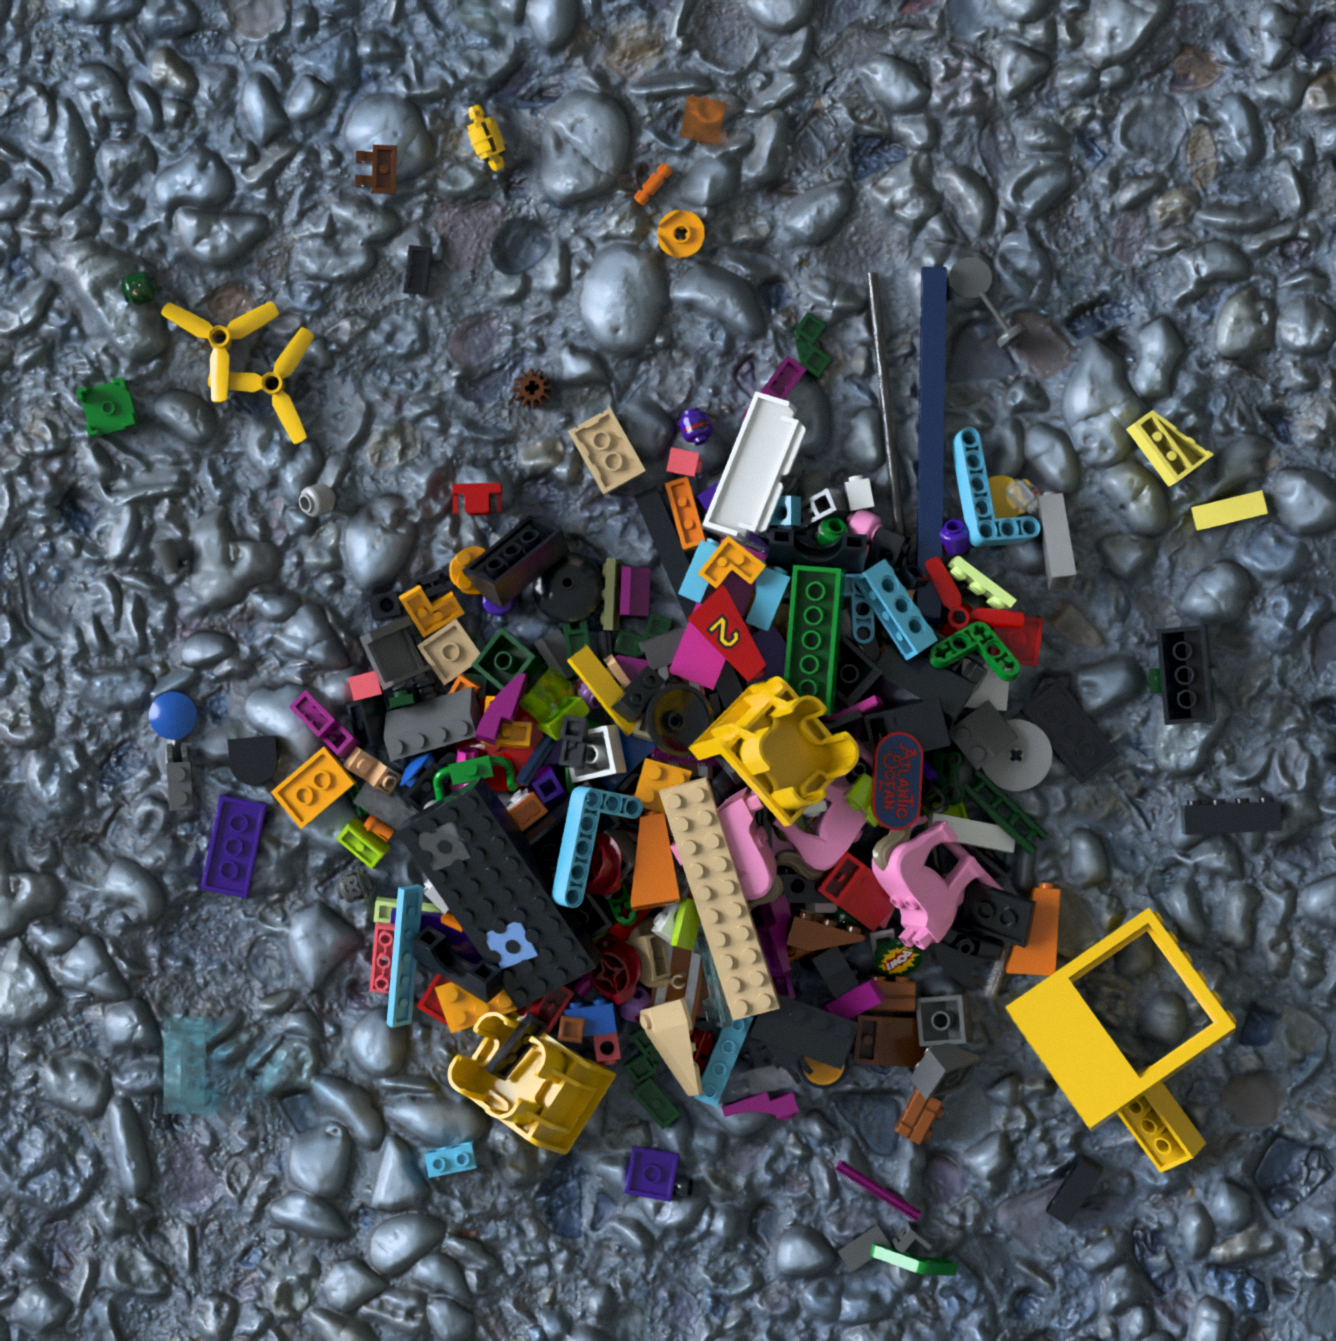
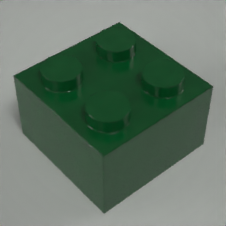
(507, 658)

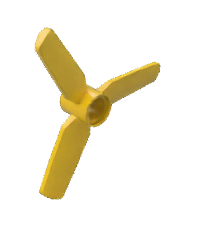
(236, 330)
(283, 368)

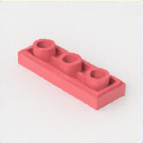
(382, 948)

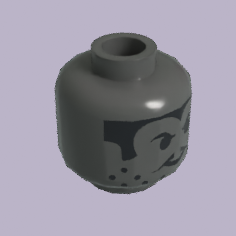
(353, 885)

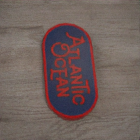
(897, 781)

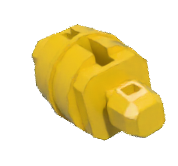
(486, 137)

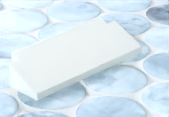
(755, 467)

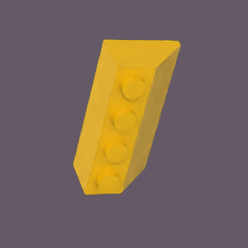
(1162, 1128)

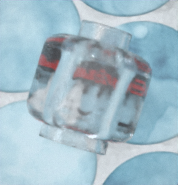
(1022, 496)

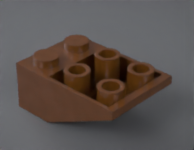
(816, 935)
(887, 1040)

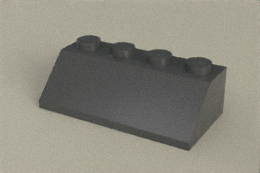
(432, 724)

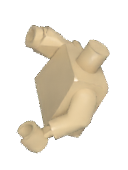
(653, 956)

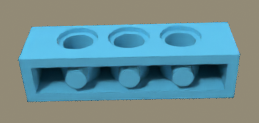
(885, 604)
(722, 1060)

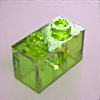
(546, 695)

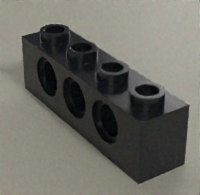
(806, 895)

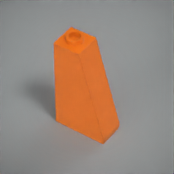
(654, 867)
(1041, 951)

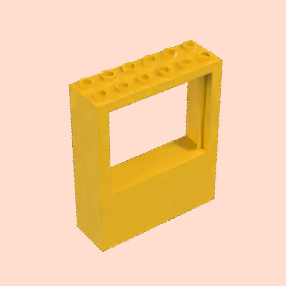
(1079, 1048)

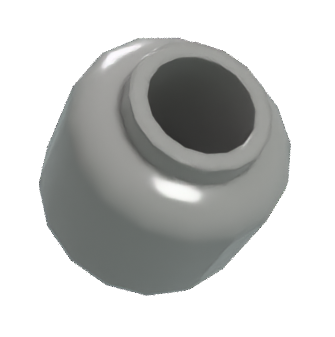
(317, 500)

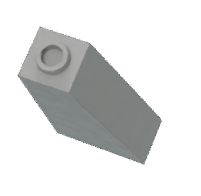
(1056, 542)

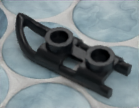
(995, 866)

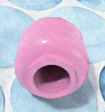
(864, 523)

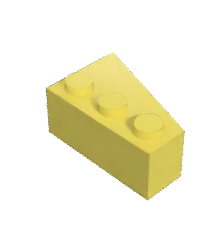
(1167, 448)

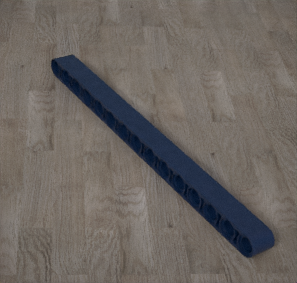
(931, 432)

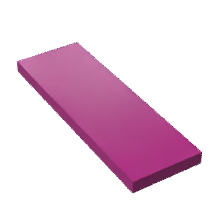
(696, 656)

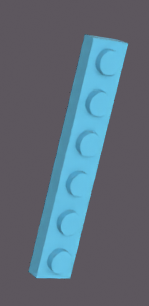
(403, 962)

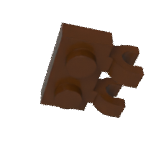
(383, 169)

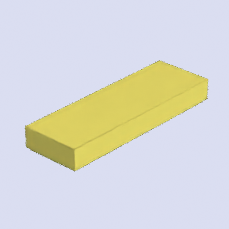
(1229, 510)

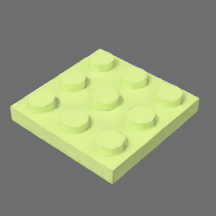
(980, 584)

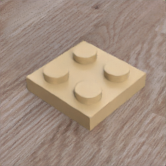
(449, 651)

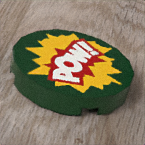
(896, 959)

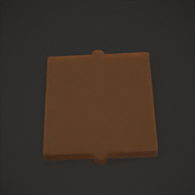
(702, 119)

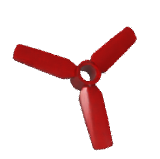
(952, 600)

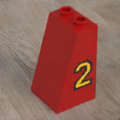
(724, 628)

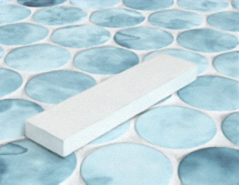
(976, 833)

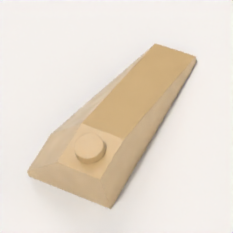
(668, 1030)

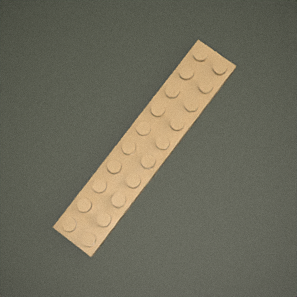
(719, 898)

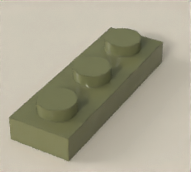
(611, 594)

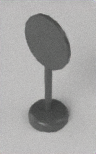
(972, 279)

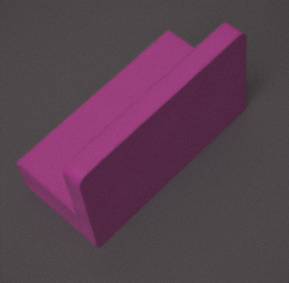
(635, 591)

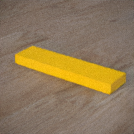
(600, 684)

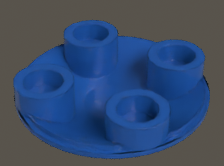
(173, 715)
(410, 774)

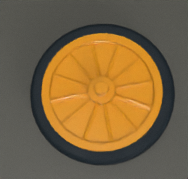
(823, 1075)

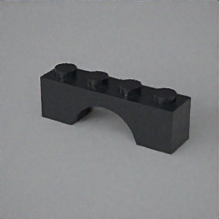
(788, 550)
(436, 953)

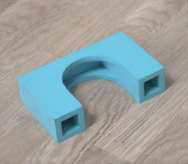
(770, 587)

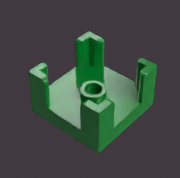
(108, 408)

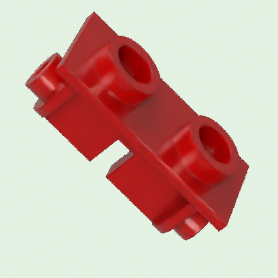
(704, 1043)

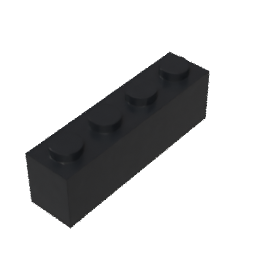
(1230, 817)

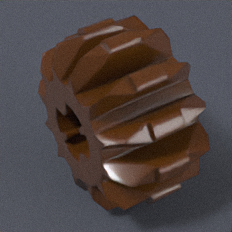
(538, 393)

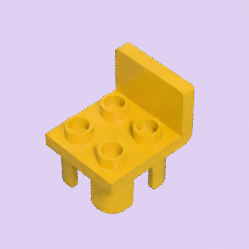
(779, 747)
(544, 1096)

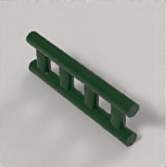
(1017, 812)

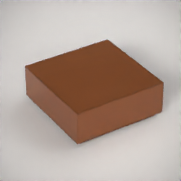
(571, 1029)

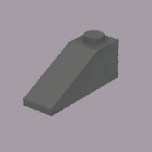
(819, 507)

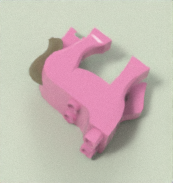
(830, 838)
(749, 848)
(923, 897)

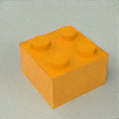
(657, 777)

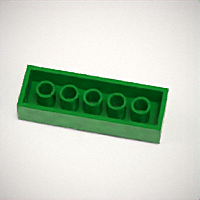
(815, 632)

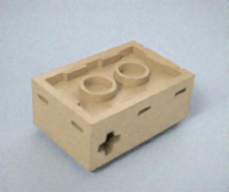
(607, 451)

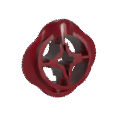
(604, 866)
(617, 970)

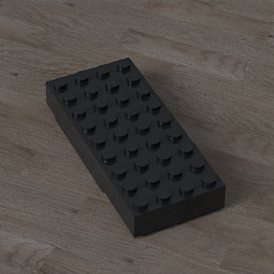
(499, 887)

